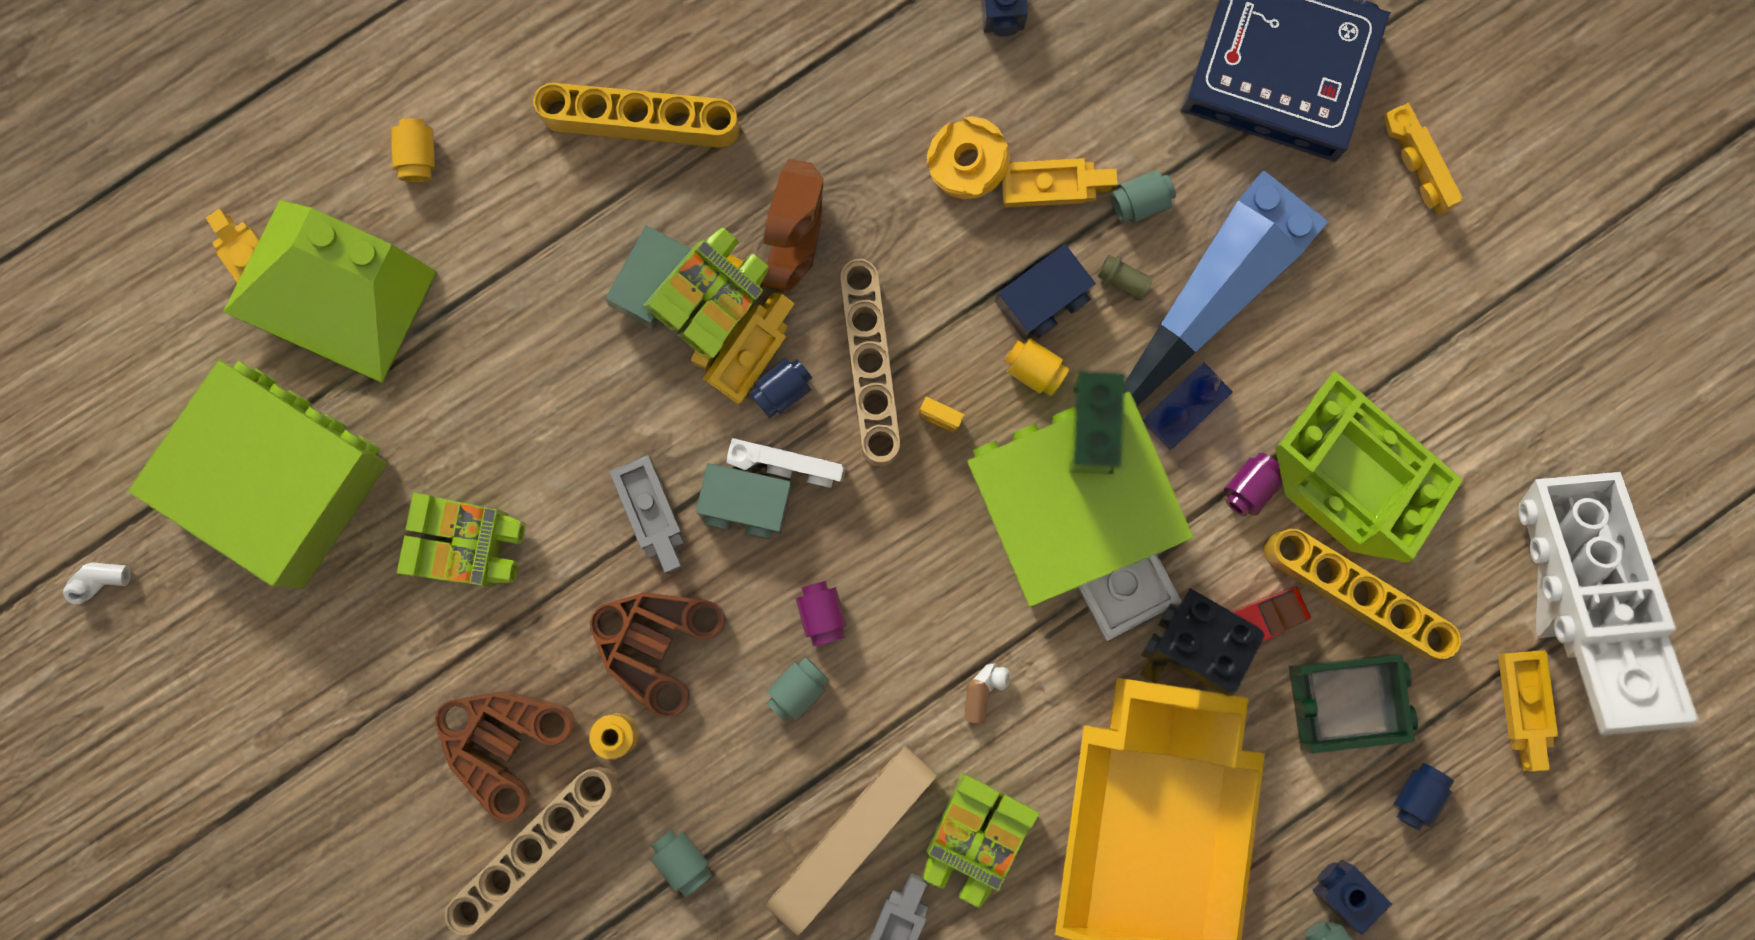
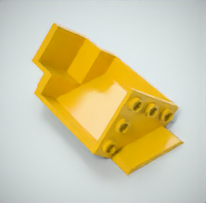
(1162, 819)

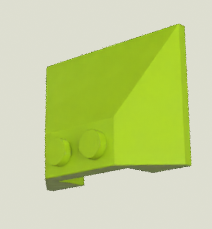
(331, 289)
(1363, 474)

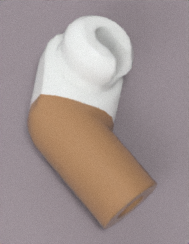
(980, 687)

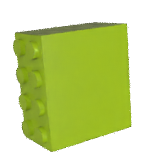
(260, 474)
(1071, 524)

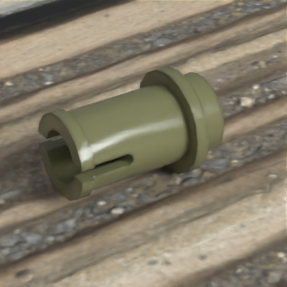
(1124, 277)

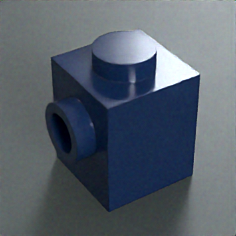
(1004, 16)
(1351, 896)

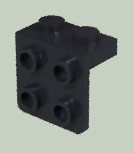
(1203, 643)

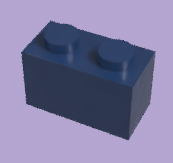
(1045, 293)

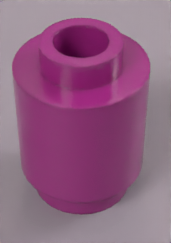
(1253, 485)
(821, 613)

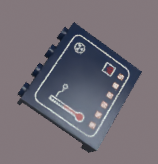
(1288, 70)

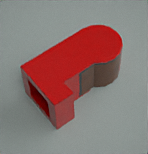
(1276, 612)

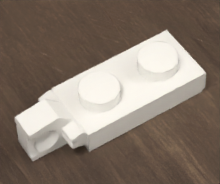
(782, 462)

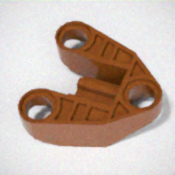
(793, 224)
(634, 674)
(478, 771)

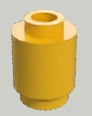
(412, 150)
(1036, 366)
(627, 732)

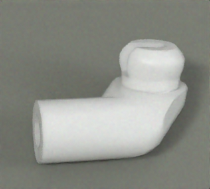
(92, 578)

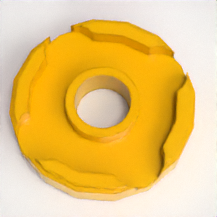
(984, 173)

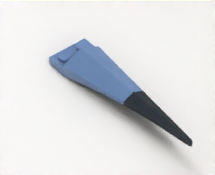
(1251, 249)

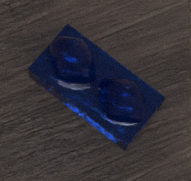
(1187, 406)

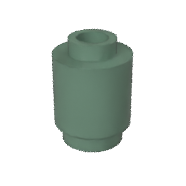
(1143, 197)
(797, 689)
(680, 862)

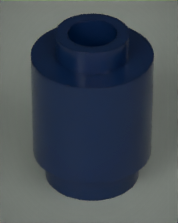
(781, 387)
(1423, 797)

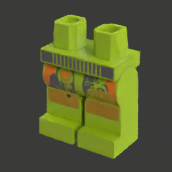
(721, 285)
(474, 546)
(978, 853)

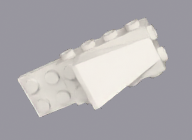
(1605, 601)

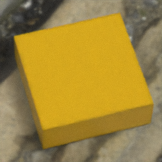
(940, 415)

